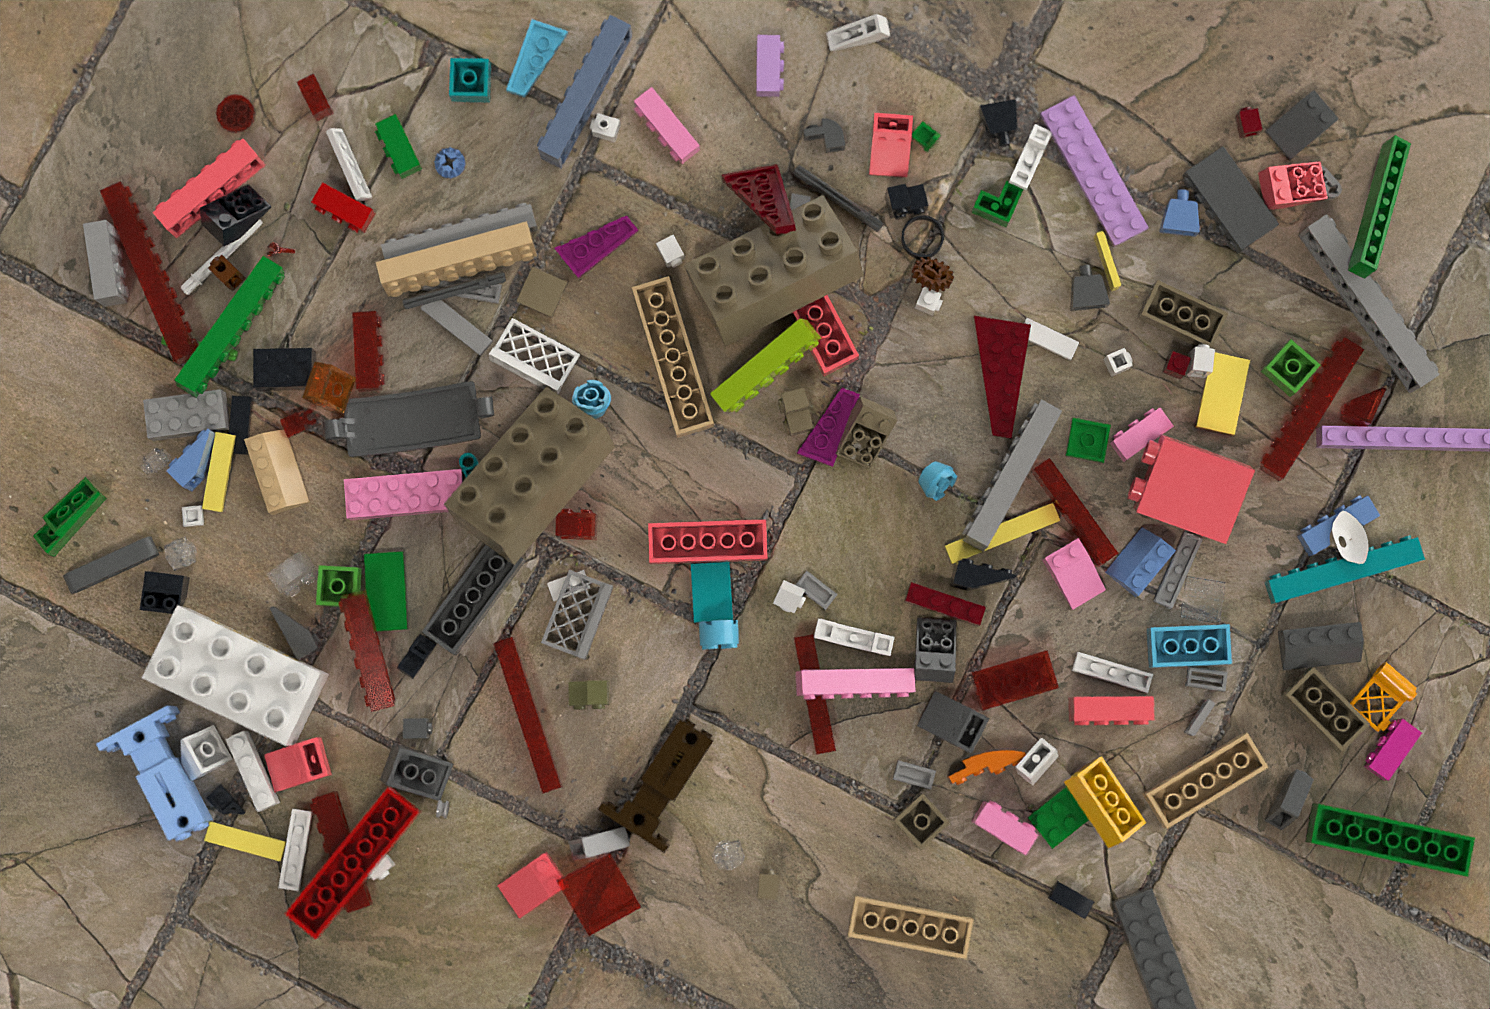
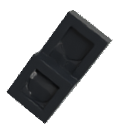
(416, 656)
(1071, 900)

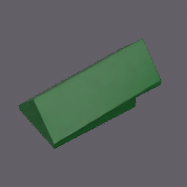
(68, 516)

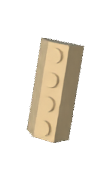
(276, 471)

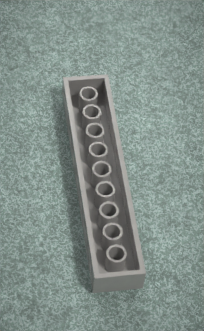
(1369, 305)

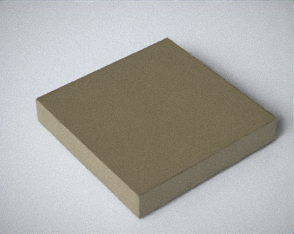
(542, 292)

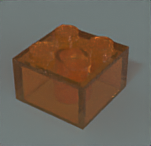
(329, 387)

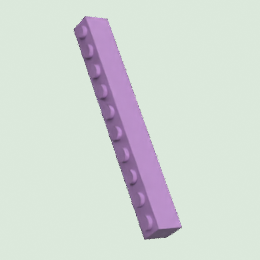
(1403, 438)

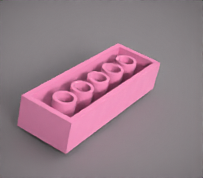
(400, 494)

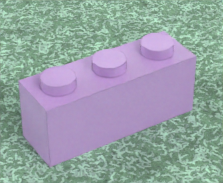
(769, 65)

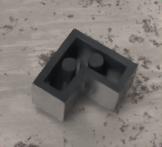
(905, 201)

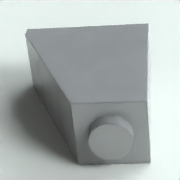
(599, 843)

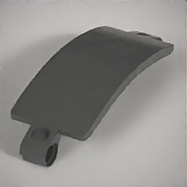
(411, 420)

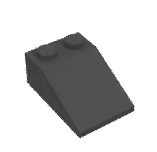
(1302, 125)
(416, 772)

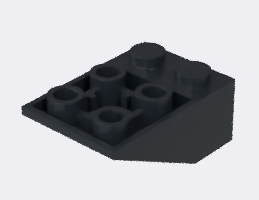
(233, 214)
(972, 576)

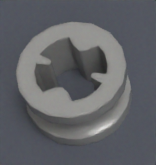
(442, 809)

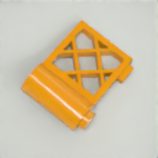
(1394, 685)

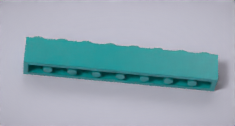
(1342, 571)

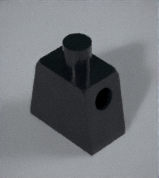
(999, 120)

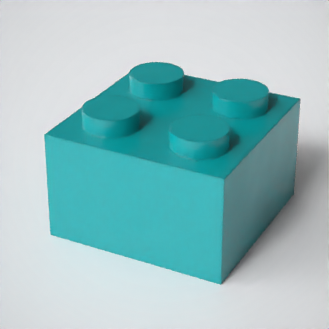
(470, 80)

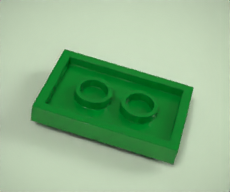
(1058, 818)

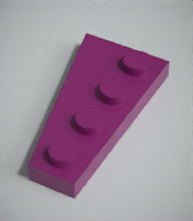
(588, 250)
(826, 436)

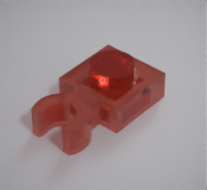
(295, 424)

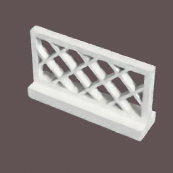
(522, 368)

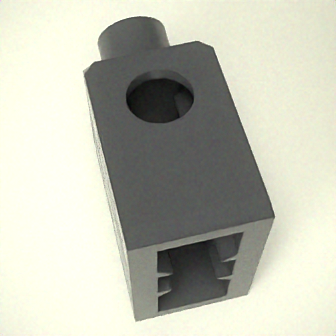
(1088, 291)

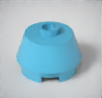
(592, 398)
(936, 479)

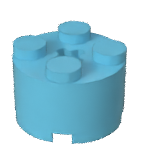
(719, 633)

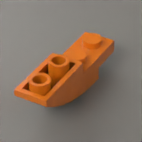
(993, 760)

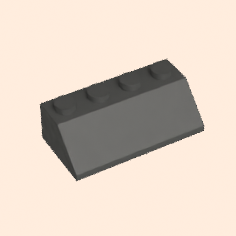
(1321, 645)

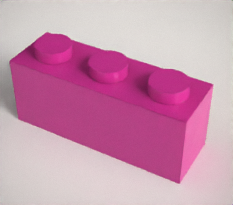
(1392, 749)

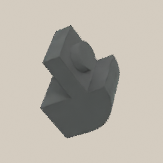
(829, 132)

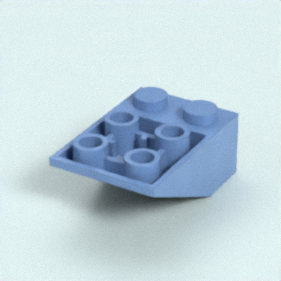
(194, 463)

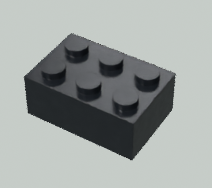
(282, 368)

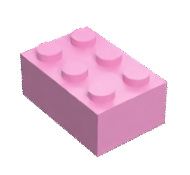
(1005, 827)

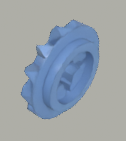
(445, 170)

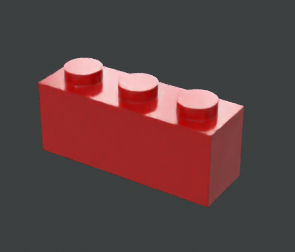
(342, 208)

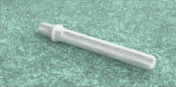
(203, 272)

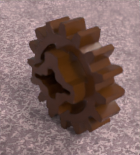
(932, 274)

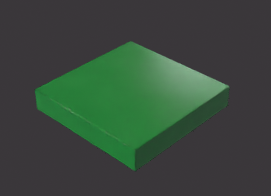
(1088, 440)

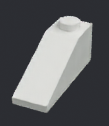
(859, 33)

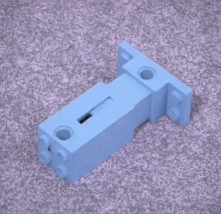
(161, 774)

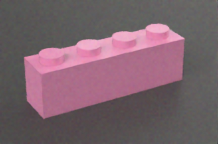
(666, 125)

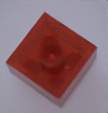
(576, 525)

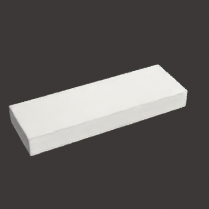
(1051, 340)

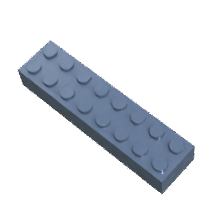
(585, 91)

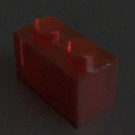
(315, 97)

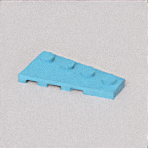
(536, 52)

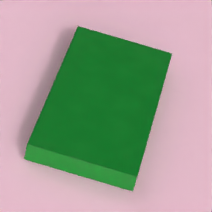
(387, 590)

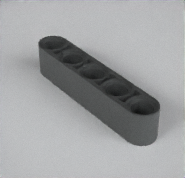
(111, 565)

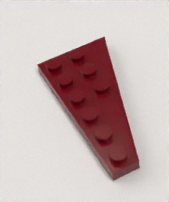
(764, 194)

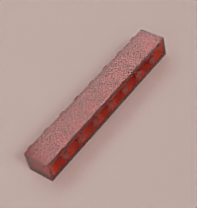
(1311, 409)
(528, 715)

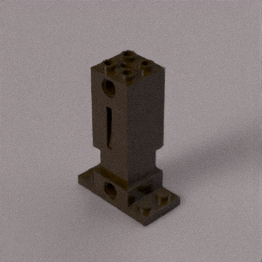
(662, 783)

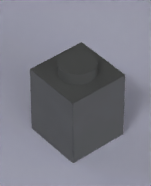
(417, 728)

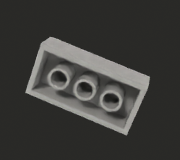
(105, 263)
(186, 415)

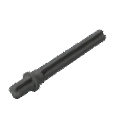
(842, 201)
(454, 290)

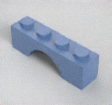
(1318, 537)

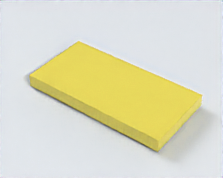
(1223, 394)

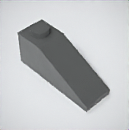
(299, 638)

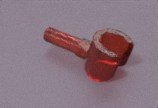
(277, 249)

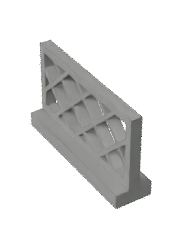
(593, 620)

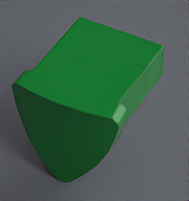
(925, 136)

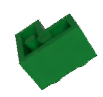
(998, 208)

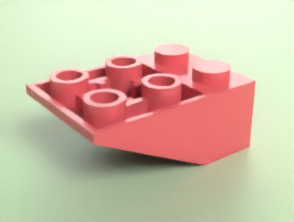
(890, 145)
(1292, 185)
(298, 764)

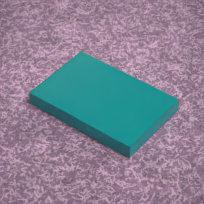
(711, 592)

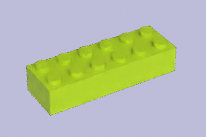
(765, 366)

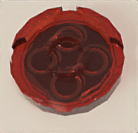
(235, 113)

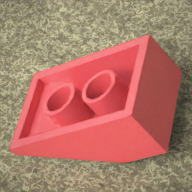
(532, 885)

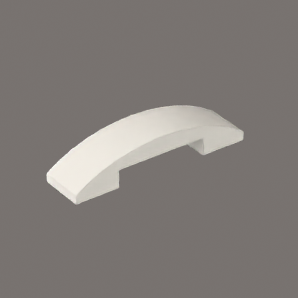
(1030, 157)
(854, 637)

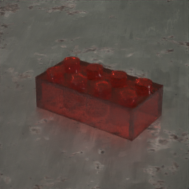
(1014, 680)

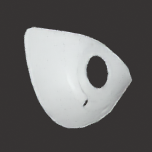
(1349, 527)

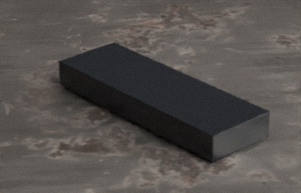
(240, 422)

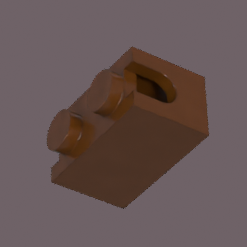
(226, 272)

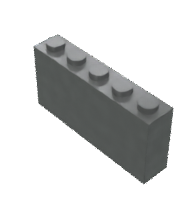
(1229, 200)

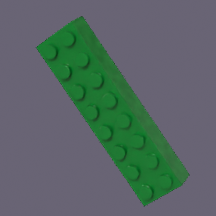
(1390, 839)

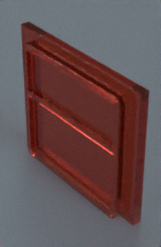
(599, 893)

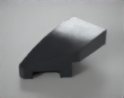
(224, 801)

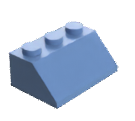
(1140, 561)

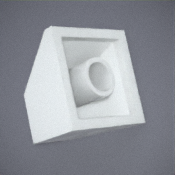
(203, 753)

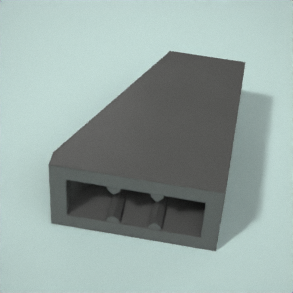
(1290, 800)

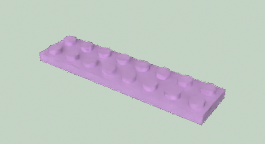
(1094, 171)

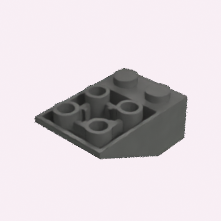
(935, 650)
(953, 722)

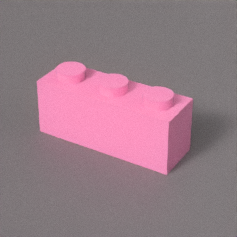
(1140, 433)

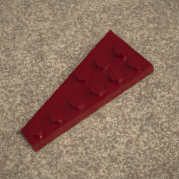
(1002, 359)

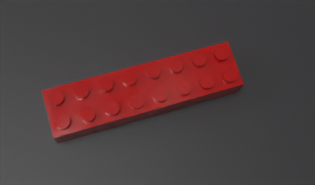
(353, 863)

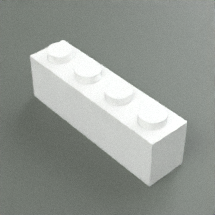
(252, 771)

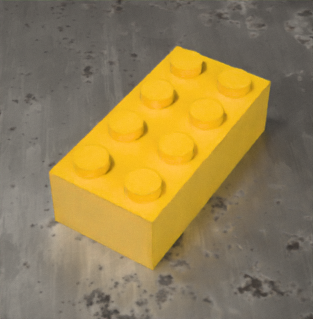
(1105, 802)

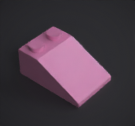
(1074, 573)

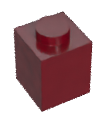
(1248, 122)
(1176, 365)

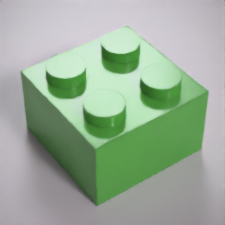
(1290, 368)
(335, 582)

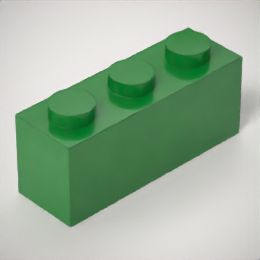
(397, 146)

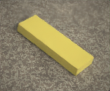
(1107, 261)

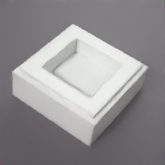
(192, 516)

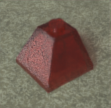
(1362, 409)

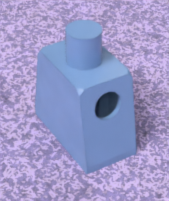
(1181, 216)

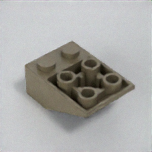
(866, 432)

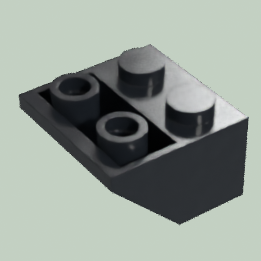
(163, 592)

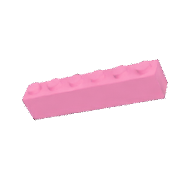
(855, 682)

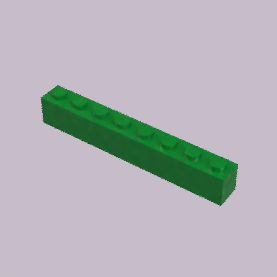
(1379, 207)
(229, 327)

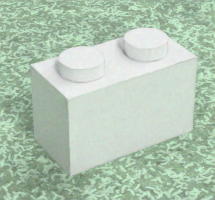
(1201, 361)
(1037, 761)

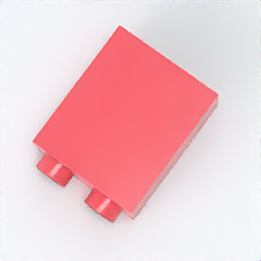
(1191, 488)

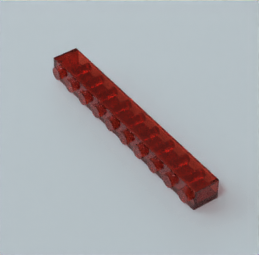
(149, 271)

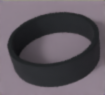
(928, 218)

